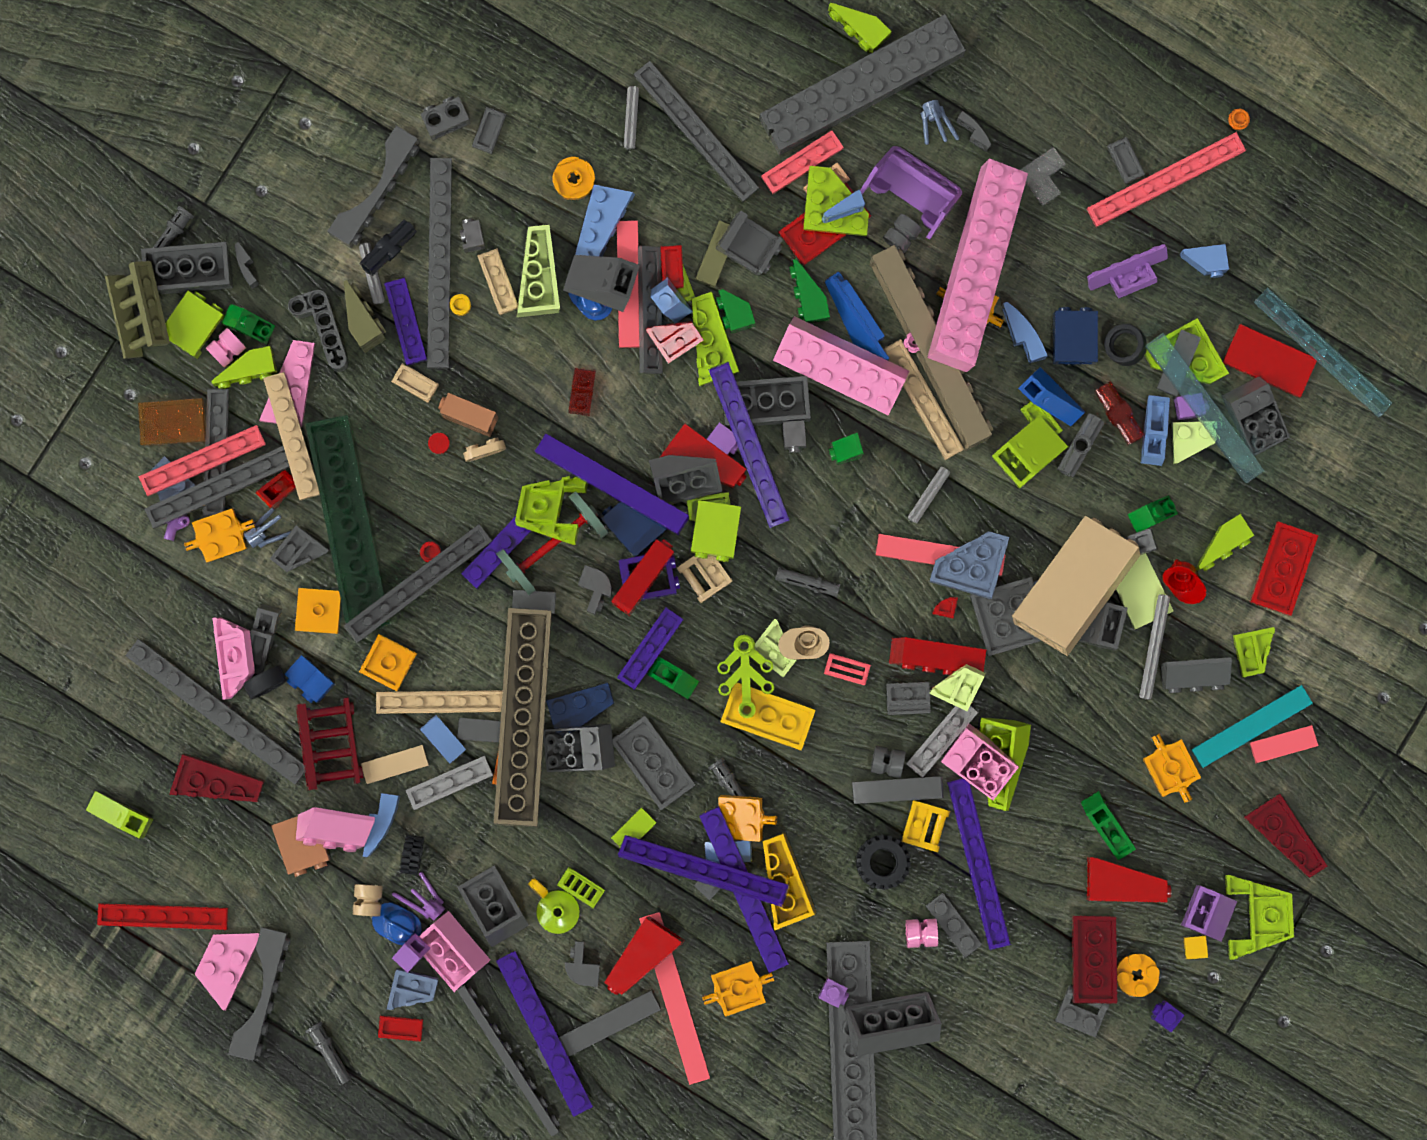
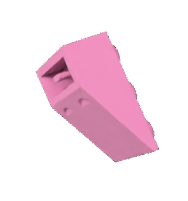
(980, 762)

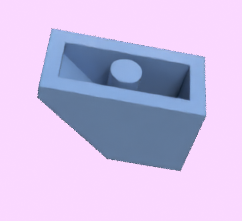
(1208, 259)
(670, 301)

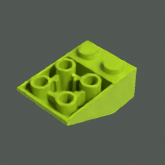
(1029, 451)

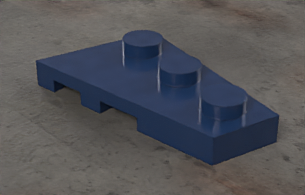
(579, 707)

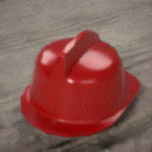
(1184, 582)

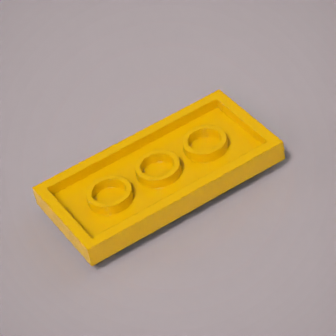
(774, 717)

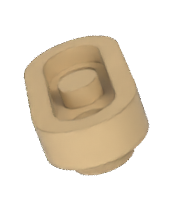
(475, 452)

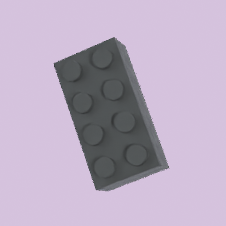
(775, 400)

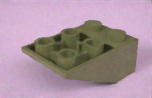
(360, 323)

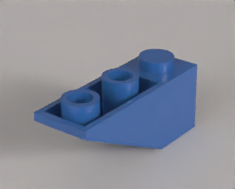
(1051, 397)

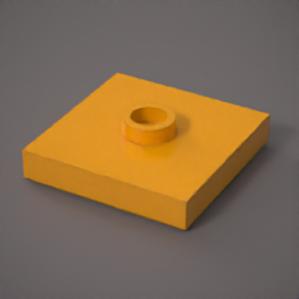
(318, 611)
(388, 662)

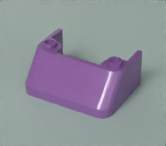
(916, 185)

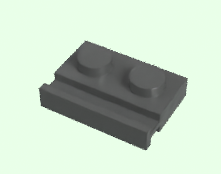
(908, 698)

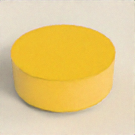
(460, 304)
(538, 888)

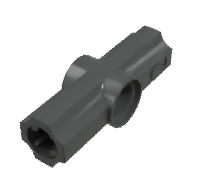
(1087, 434)

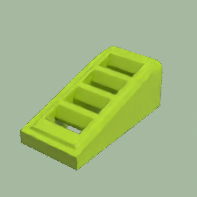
(565, 878)

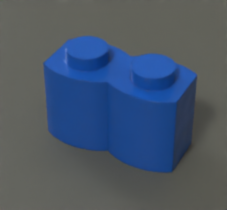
(309, 680)

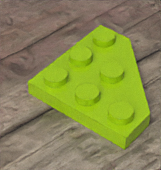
(823, 193)
(1205, 363)

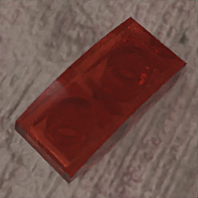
(582, 392)

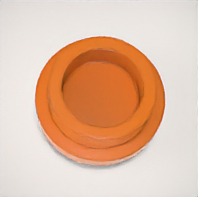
(1238, 119)

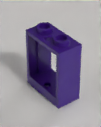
(673, 581)

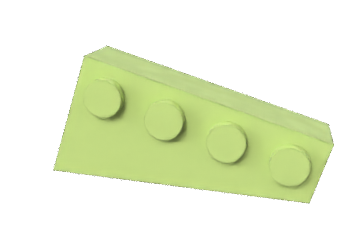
(538, 280)

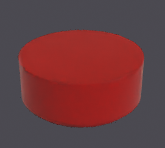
(438, 443)
(429, 551)

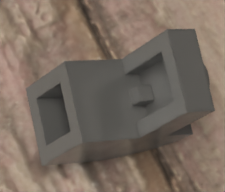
(599, 584)
(579, 972)

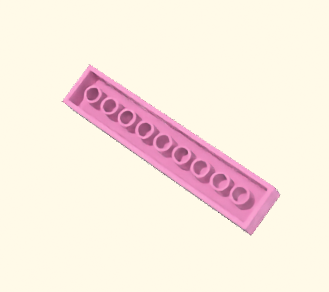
(977, 265)

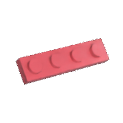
(799, 163)

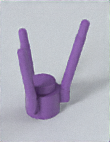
(432, 908)

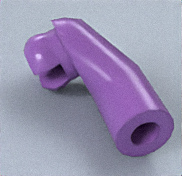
(174, 526)

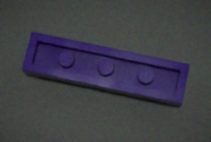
(405, 321)
(488, 560)
(650, 648)

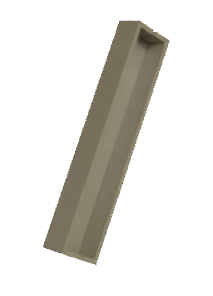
(918, 320)

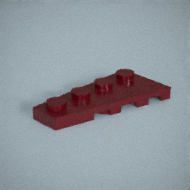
(206, 779)
(1284, 832)

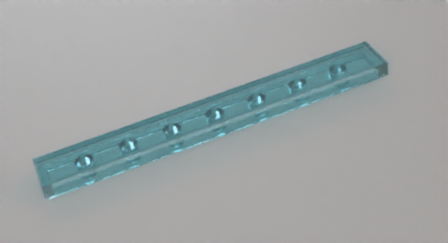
(1323, 352)
(1204, 408)

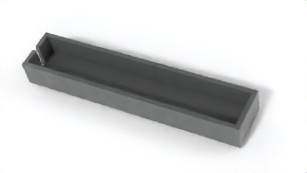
(862, 84)

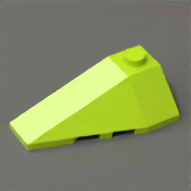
(1013, 740)

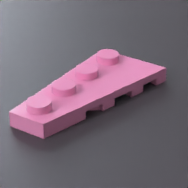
(297, 373)

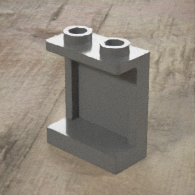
(749, 244)

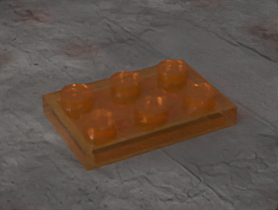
(171, 422)

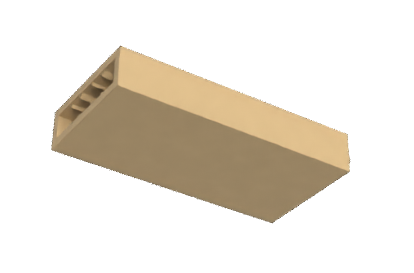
(1076, 585)

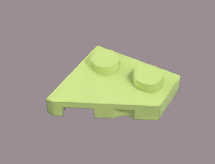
(1189, 439)
(768, 647)
(960, 687)

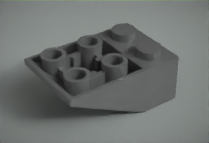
(602, 280)
(1256, 415)
(1106, 627)
(581, 750)

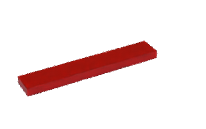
(163, 916)

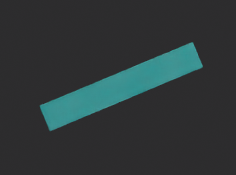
(1251, 726)

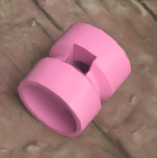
(225, 347)
(921, 933)

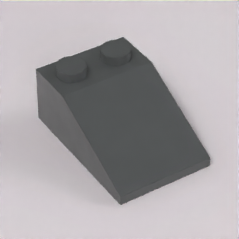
(684, 478)
(493, 906)

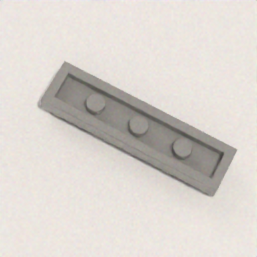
(940, 740)
(449, 782)

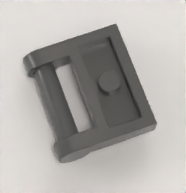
(1079, 1018)

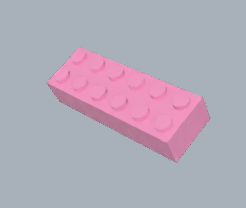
(841, 365)

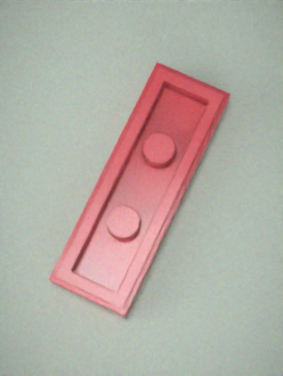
(1283, 744)

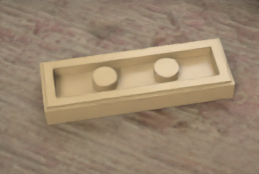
(498, 281)
(394, 764)

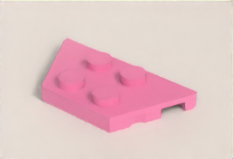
(233, 656)
(225, 964)

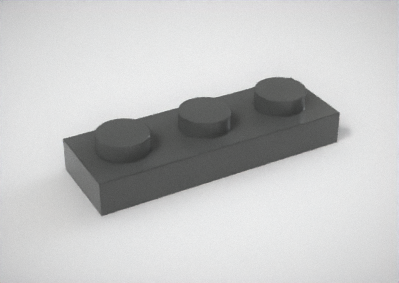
(953, 925)

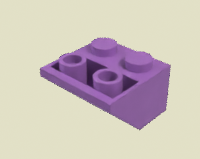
(1209, 913)

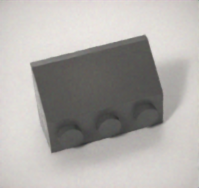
(1196, 674)

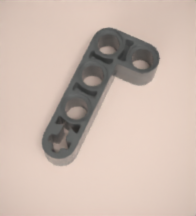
(324, 331)

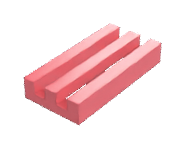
(829, 664)

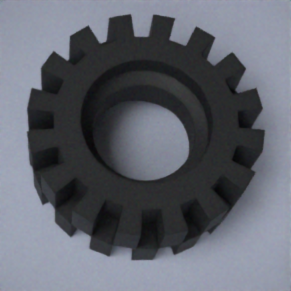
(412, 854)

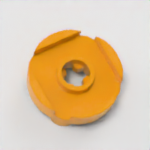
(579, 168)
(1125, 977)

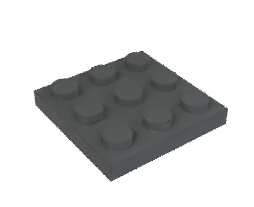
(996, 619)

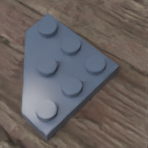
(972, 566)

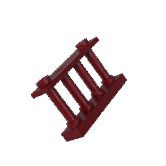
(311, 757)

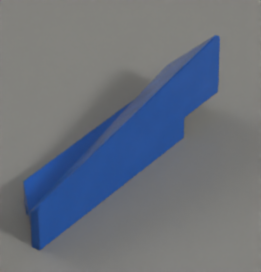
(855, 316)

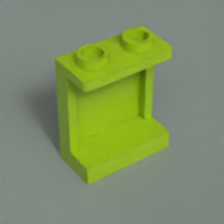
(193, 323)
(715, 530)

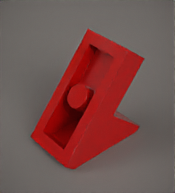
(277, 489)

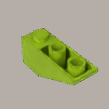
(864, 27)
(252, 365)
(1226, 538)
(119, 815)

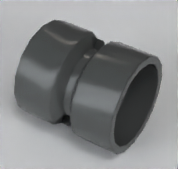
(902, 233)
(895, 763)

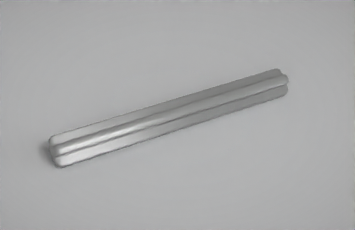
(1154, 646)

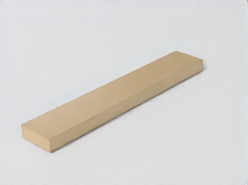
(925, 402)
(438, 702)

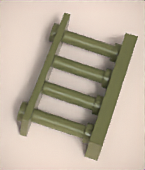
(149, 306)

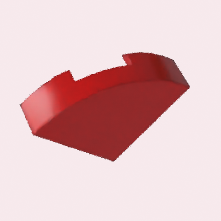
(946, 608)

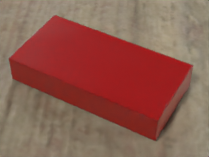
(672, 265)
(400, 1028)

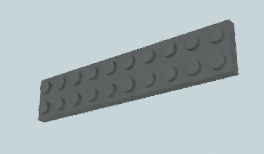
(850, 1074)

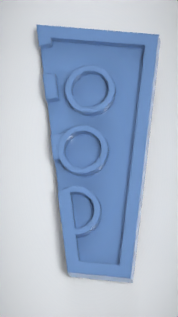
(602, 216)

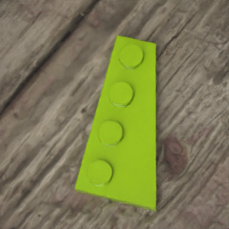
(715, 347)

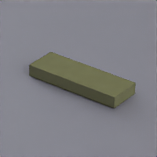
(713, 260)

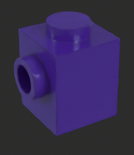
(1166, 1016)

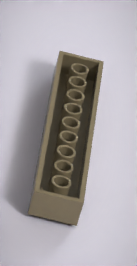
(522, 717)

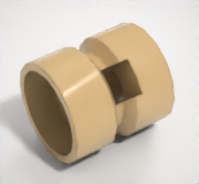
(367, 900)

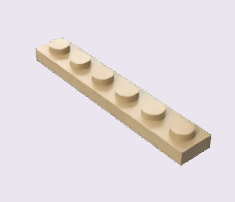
(291, 436)

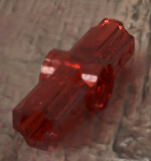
(1119, 413)

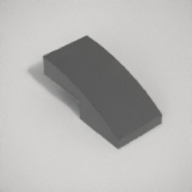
(978, 137)
(245, 261)

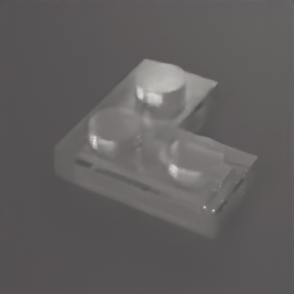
(1038, 175)

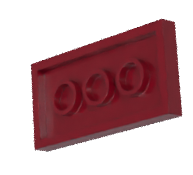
(1094, 959)

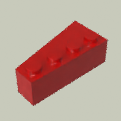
(934, 655)

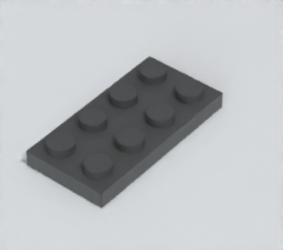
(653, 763)

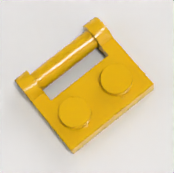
(918, 823)

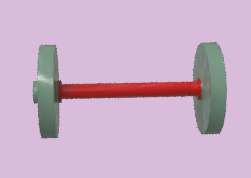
(516, 571)

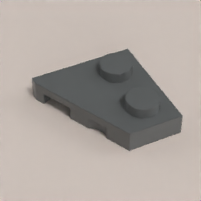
(297, 550)

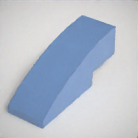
(1023, 333)
(1155, 430)
(383, 821)

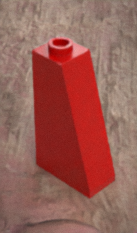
(692, 444)
(643, 577)
(1118, 883)
(644, 952)

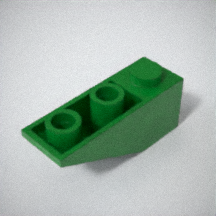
(812, 299)

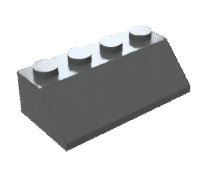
(190, 267)
(893, 1023)

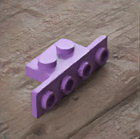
(1131, 273)

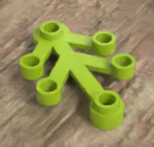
(745, 672)

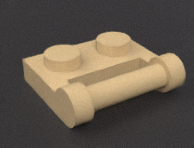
(712, 573)

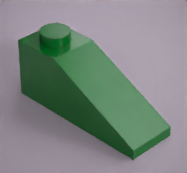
(1107, 825)

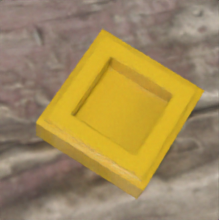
(1195, 947)

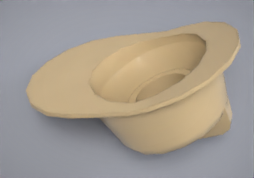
(803, 643)

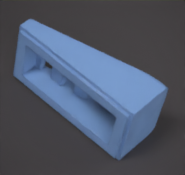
(850, 205)

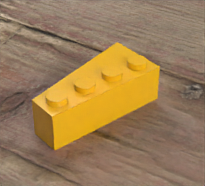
(783, 867)

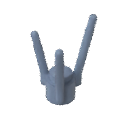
(933, 112)
(256, 535)

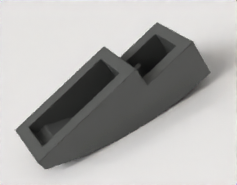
(263, 635)

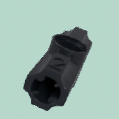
(388, 247)

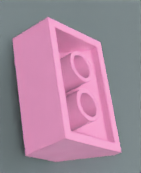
(333, 829)
(453, 951)

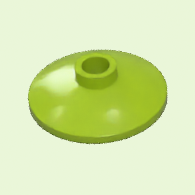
(569, 909)

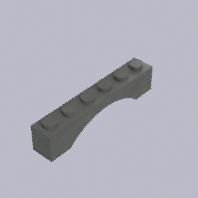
(351, 223)
(270, 948)

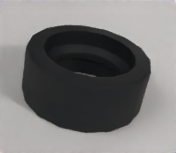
(1116, 332)
(265, 682)

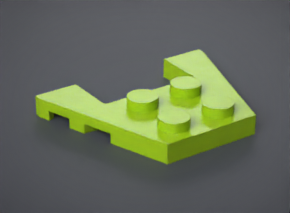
(541, 507)
(1269, 916)

